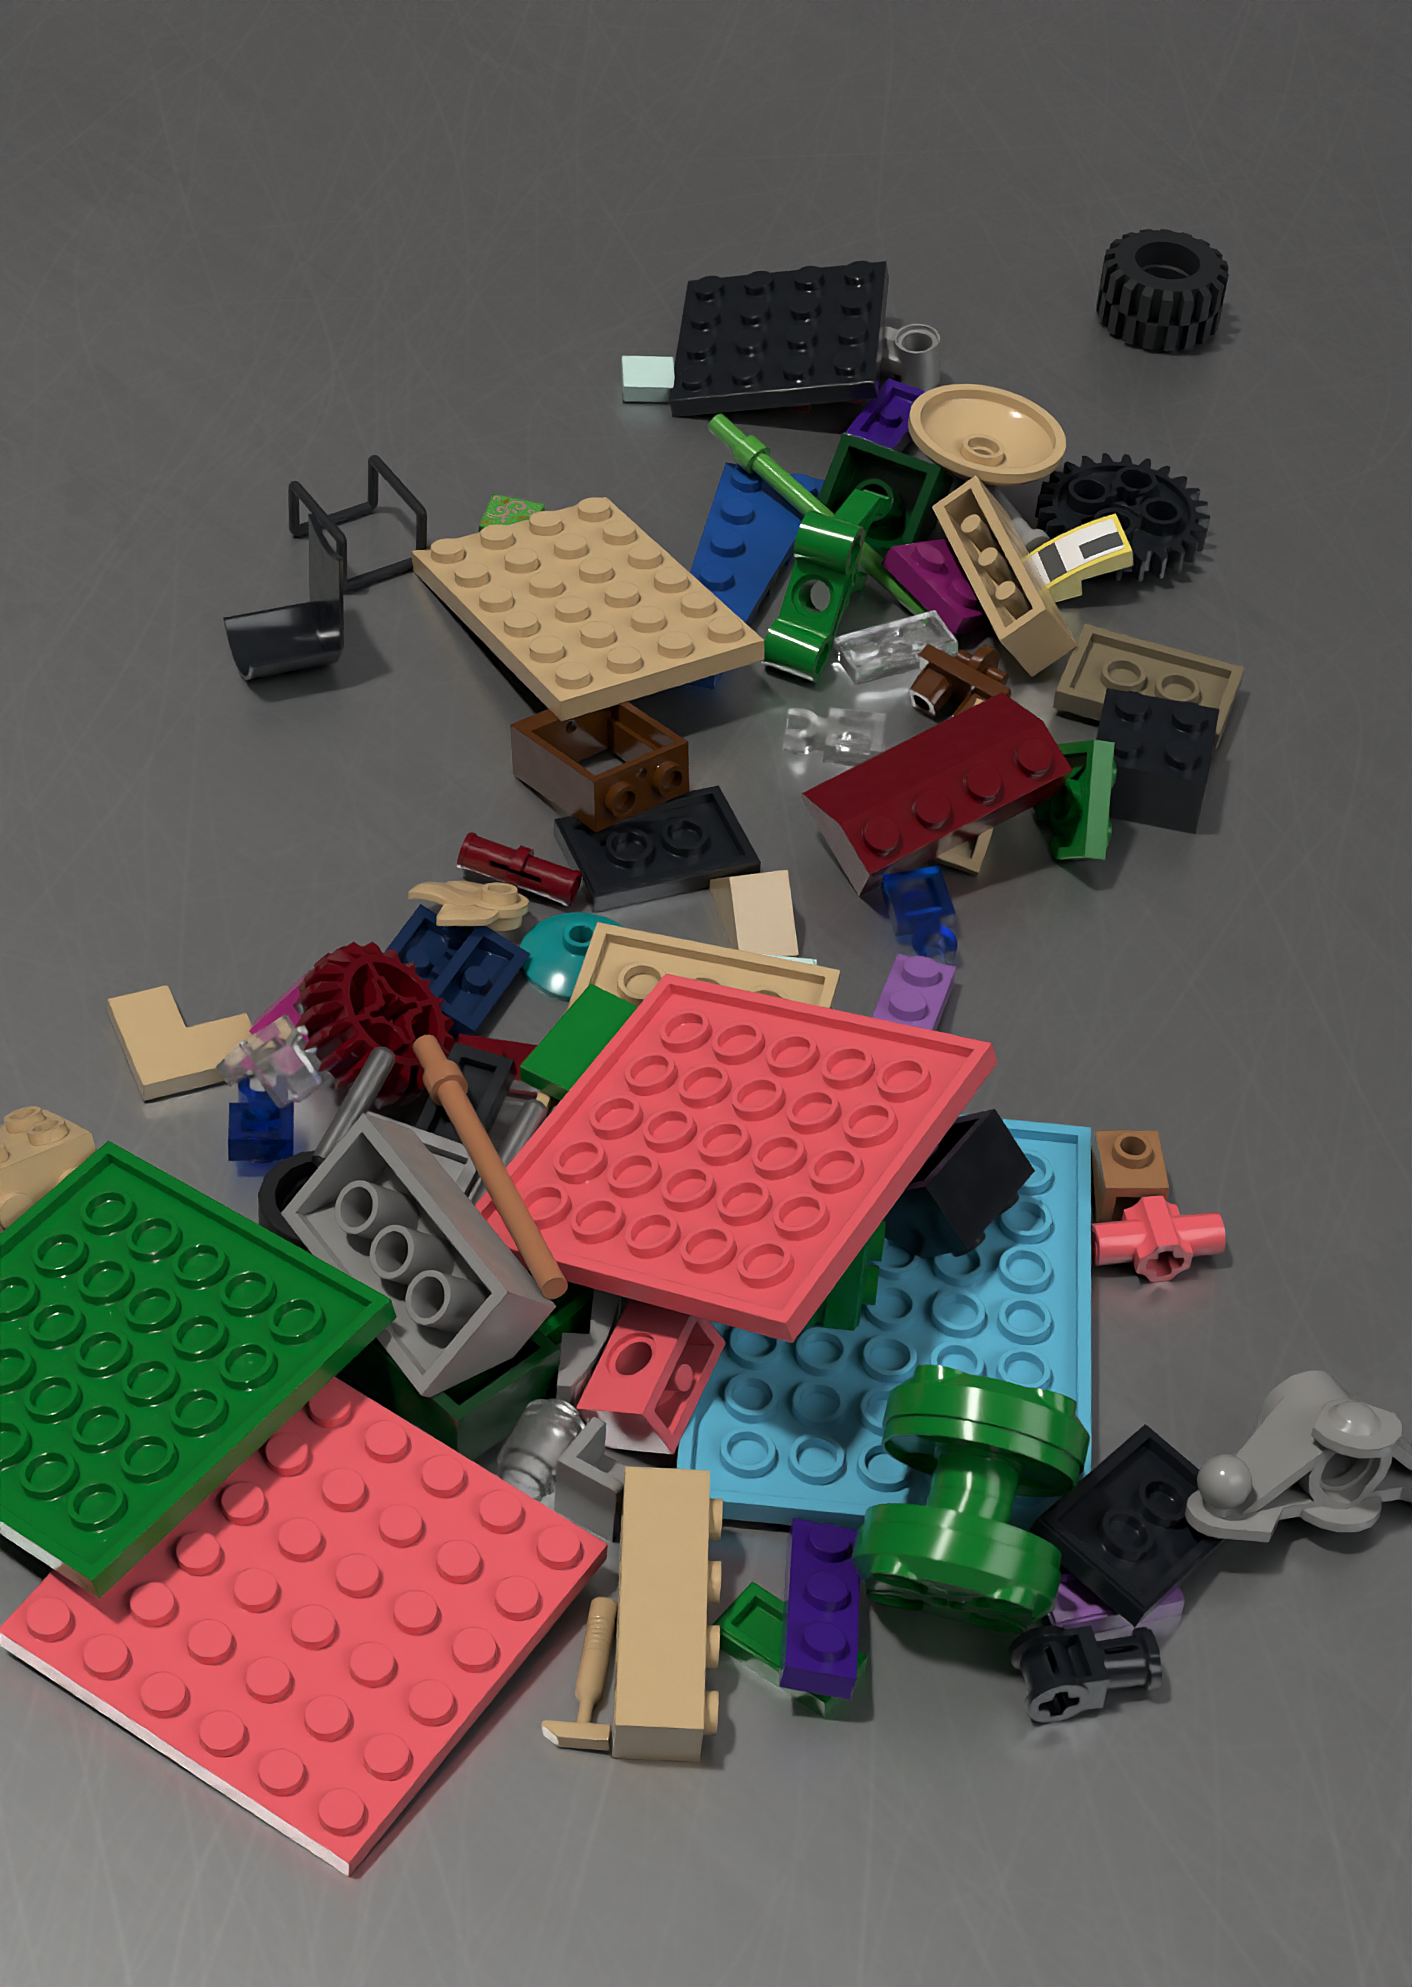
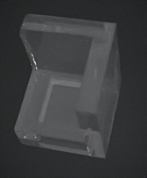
(277, 1062)

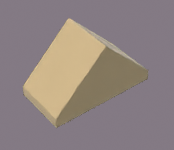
(757, 912)

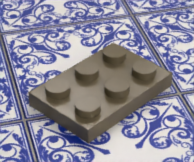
(1137, 665)

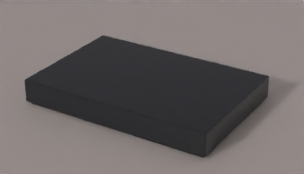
(658, 850)
(1129, 1526)

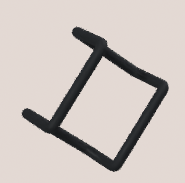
(375, 466)

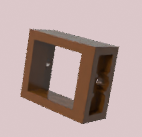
(548, 756)

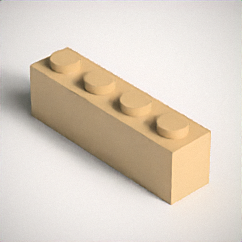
(1004, 577)
(663, 1615)

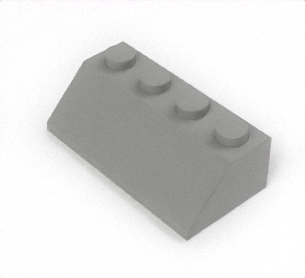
(411, 1233)

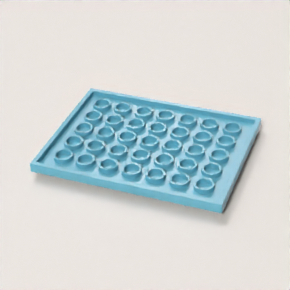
(803, 1420)

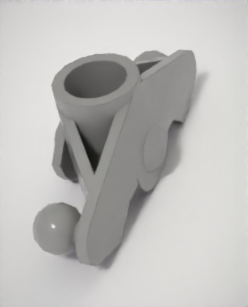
(1311, 1459)

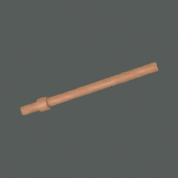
(449, 1089)

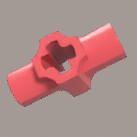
(1157, 1238)

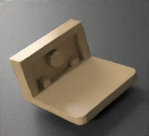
(36, 1156)

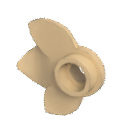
(474, 904)

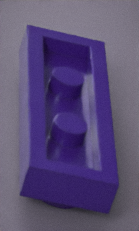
(820, 1610)

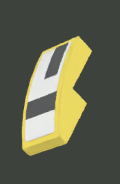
(1082, 554)

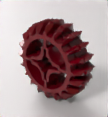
(367, 1002)

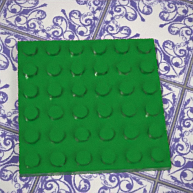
(150, 1358)

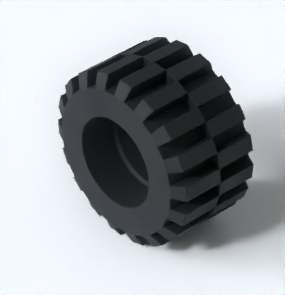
(1162, 289)

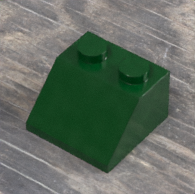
(905, 479)

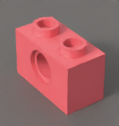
(651, 1377)

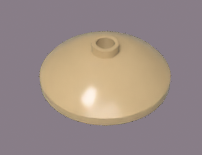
(986, 434)

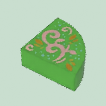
(508, 511)

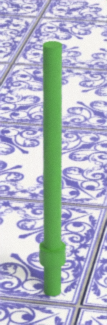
(755, 458)

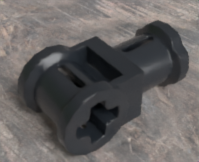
(1080, 1669)

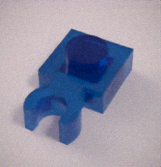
(921, 907)
(259, 1128)

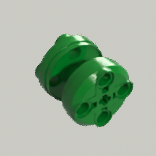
(982, 1449)

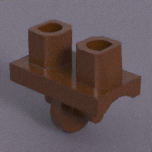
(957, 679)

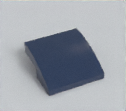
(464, 967)

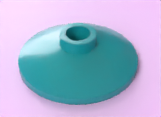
(558, 951)

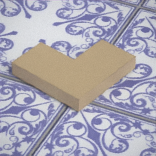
(164, 1051)

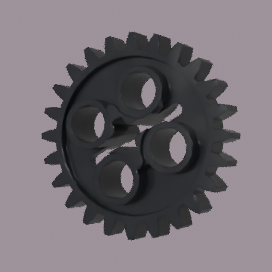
(1156, 512)

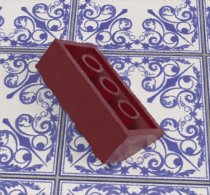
(937, 790)

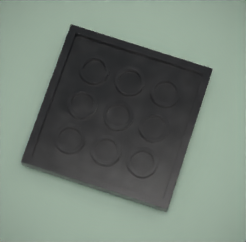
(780, 339)

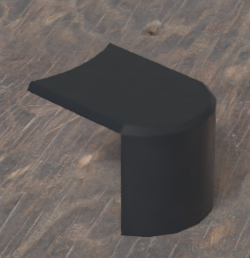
(296, 634)

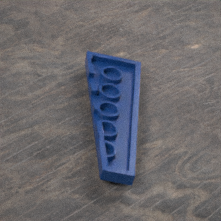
(746, 543)

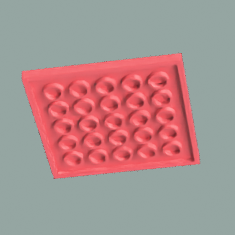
(737, 1150)
(320, 1621)

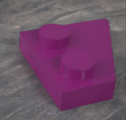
(938, 582)

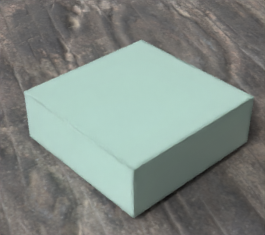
(647, 378)

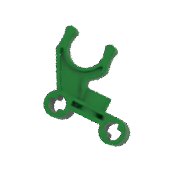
(827, 552)

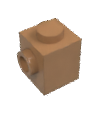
(1125, 1170)

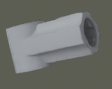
(912, 355)

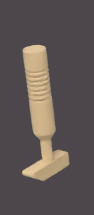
(589, 1683)

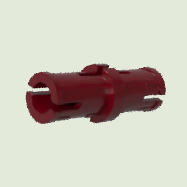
(519, 869)

